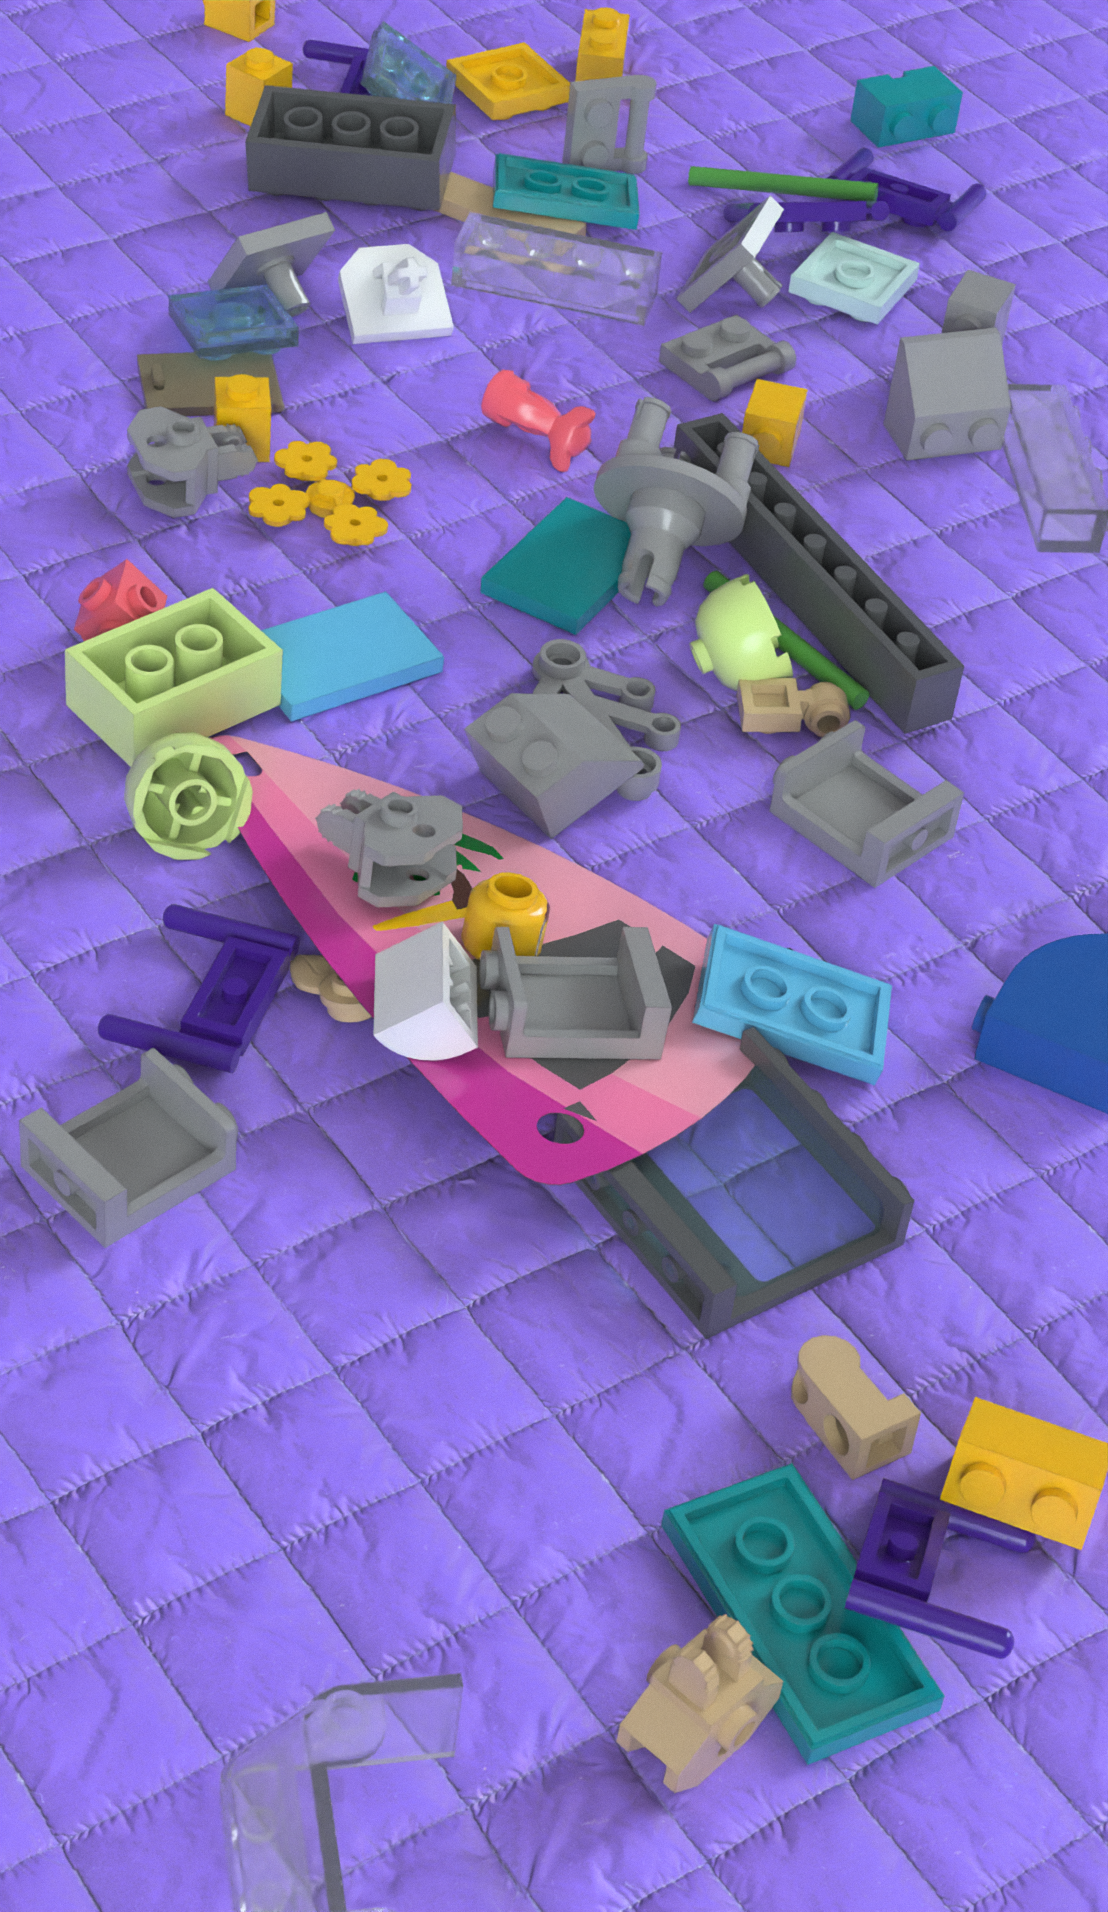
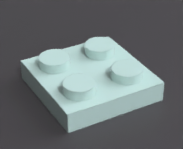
(854, 278)

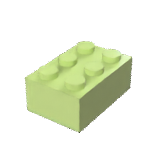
(173, 672)

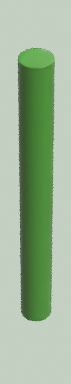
(783, 184)
(806, 655)

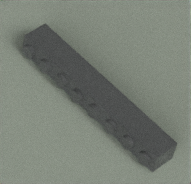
(834, 590)

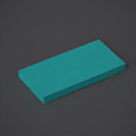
(785, 1574)

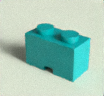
(906, 107)

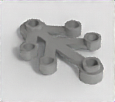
(565, 669)

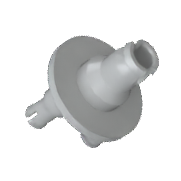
(670, 500)

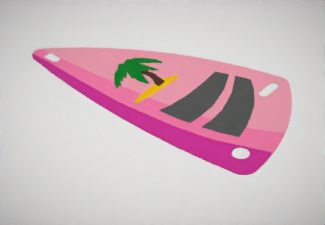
(501, 1097)

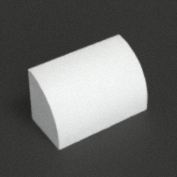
(426, 997)

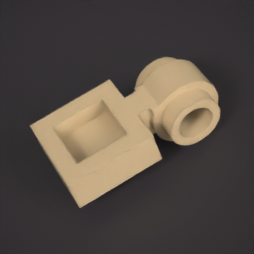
(779, 706)

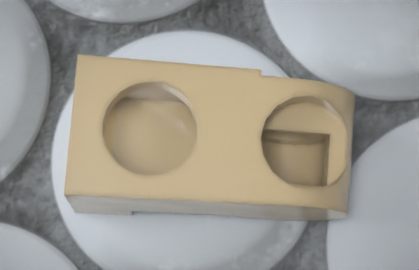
(849, 1410)

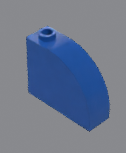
(1053, 1020)

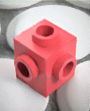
(116, 600)

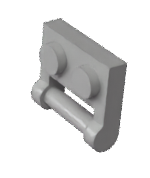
(594, 122)
(725, 356)

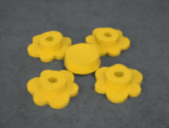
(330, 498)

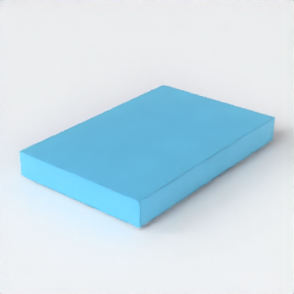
(350, 655)
(794, 1003)

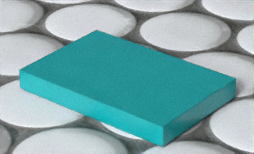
(565, 191)
(562, 567)

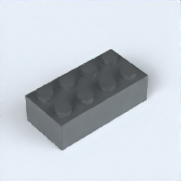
(351, 147)

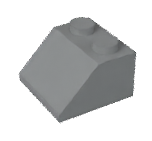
(948, 394)
(549, 757)

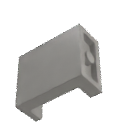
(860, 808)
(577, 1002)
(132, 1151)

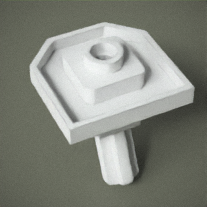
(393, 295)

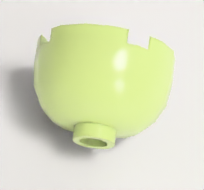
(738, 635)
(187, 795)

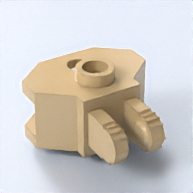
(701, 1703)

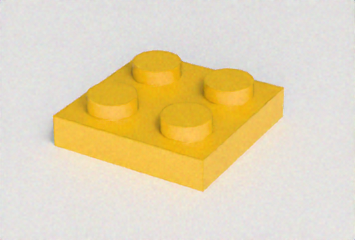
(509, 81)

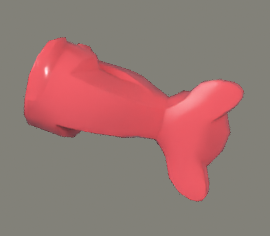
(511, 401)

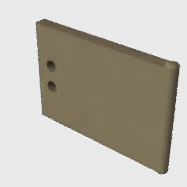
(187, 382)

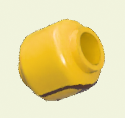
(506, 902)

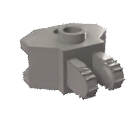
(185, 458)
(395, 840)

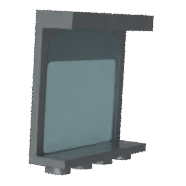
(750, 1198)

